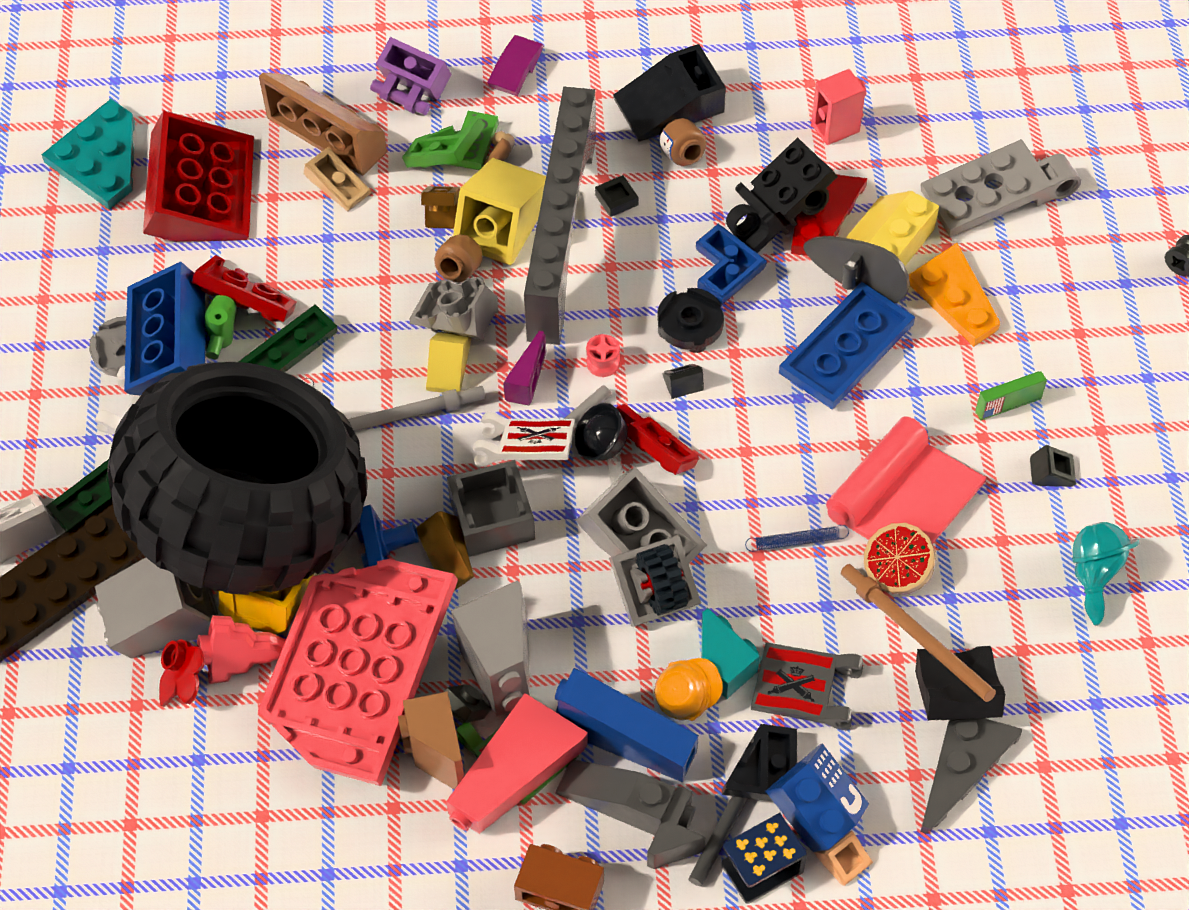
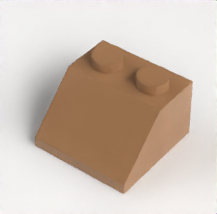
(432, 737)

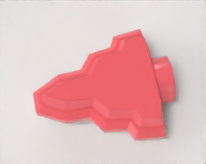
(235, 648)

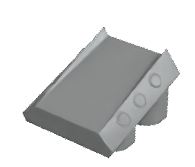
(456, 308)

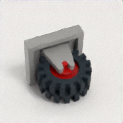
(655, 580)

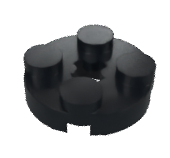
(690, 335)

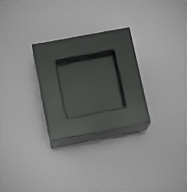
(616, 196)
(467, 703)

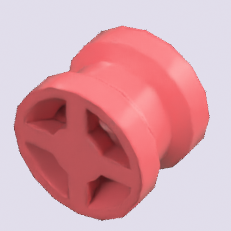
(607, 349)

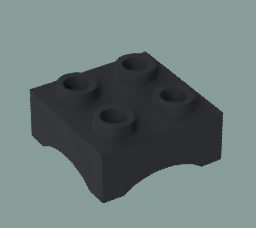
(948, 697)

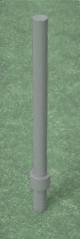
(449, 400)

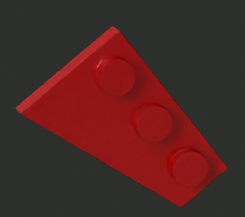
(219, 280)

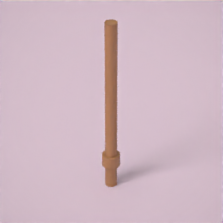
(872, 592)

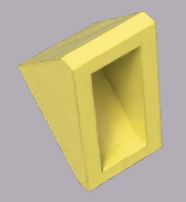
(447, 361)

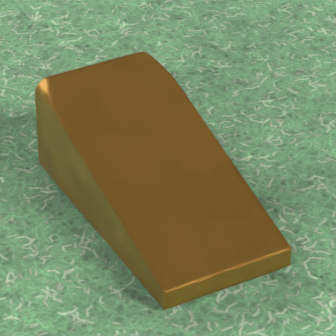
(445, 546)

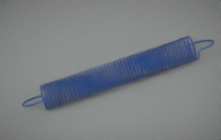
(795, 538)

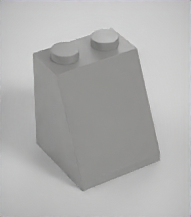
(151, 607)
(496, 645)

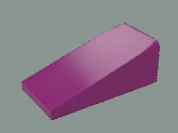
(523, 378)

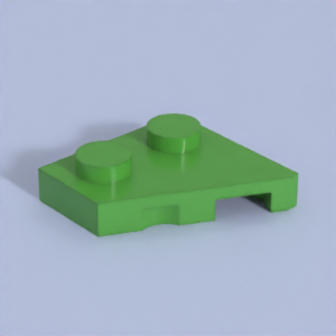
(443, 146)

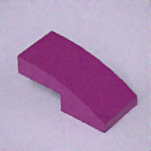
(514, 64)

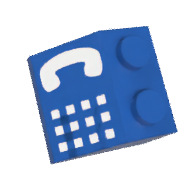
(819, 799)

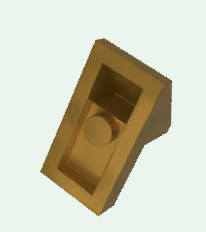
(440, 206)

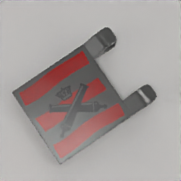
(800, 683)

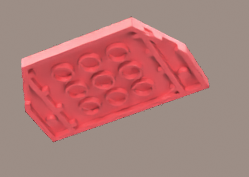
(353, 662)

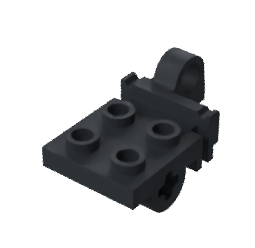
(780, 192)

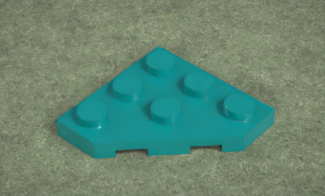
(98, 154)

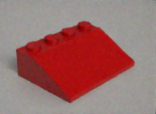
(198, 181)

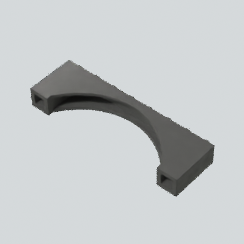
(549, 261)

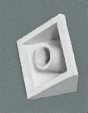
(23, 526)

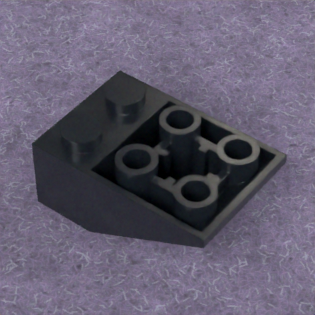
(670, 90)

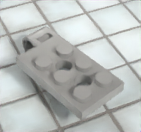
(1021, 181)

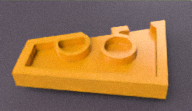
(956, 295)

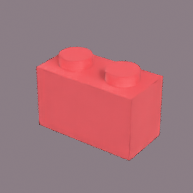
(838, 106)

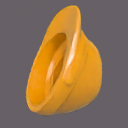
(688, 688)

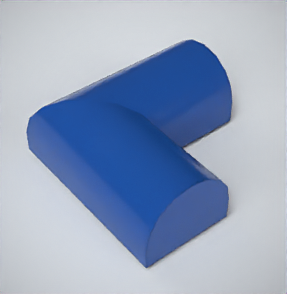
(733, 260)

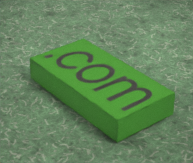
(479, 150)

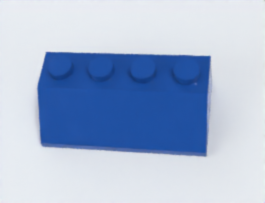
(163, 327)

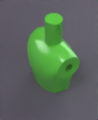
(220, 324)

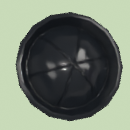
(601, 432)

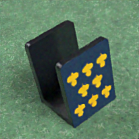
(763, 858)

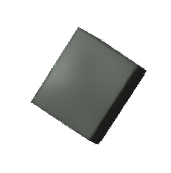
(684, 380)

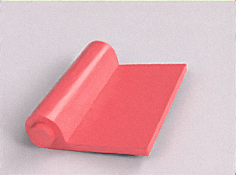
(904, 484)

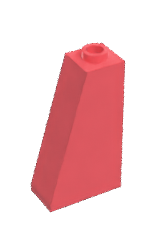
(514, 763)

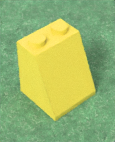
(500, 208)

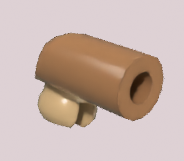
(503, 146)

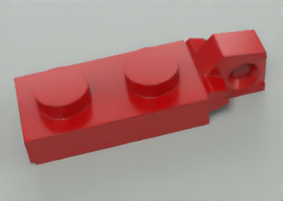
(658, 442)

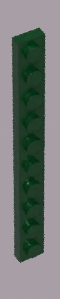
(278, 352)

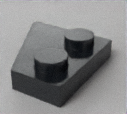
(763, 763)

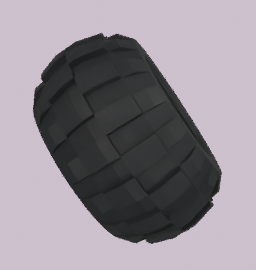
(237, 477)

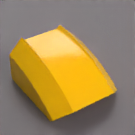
(263, 609)

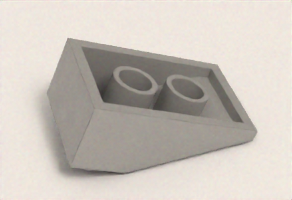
(636, 515)

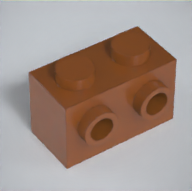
(557, 880)

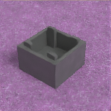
(491, 508)

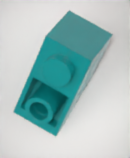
(734, 658)

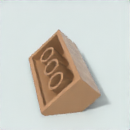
(322, 121)

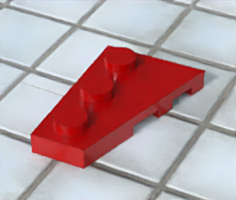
(842, 197)

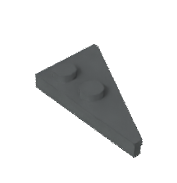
(965, 756)

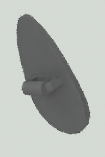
(857, 262)

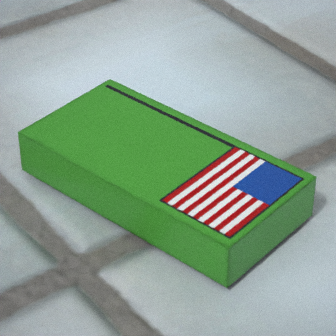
(1010, 395)

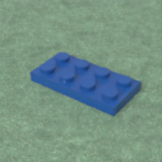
(846, 345)

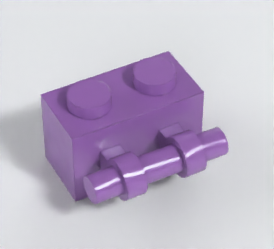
(412, 69)

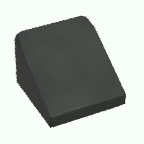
(1052, 467)

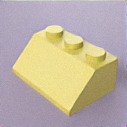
(898, 224)

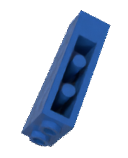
(626, 726)

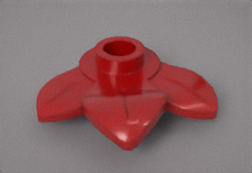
(181, 666)

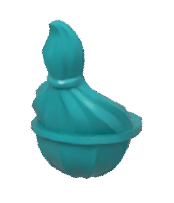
(1099, 555)

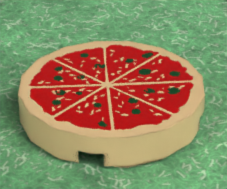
(900, 558)

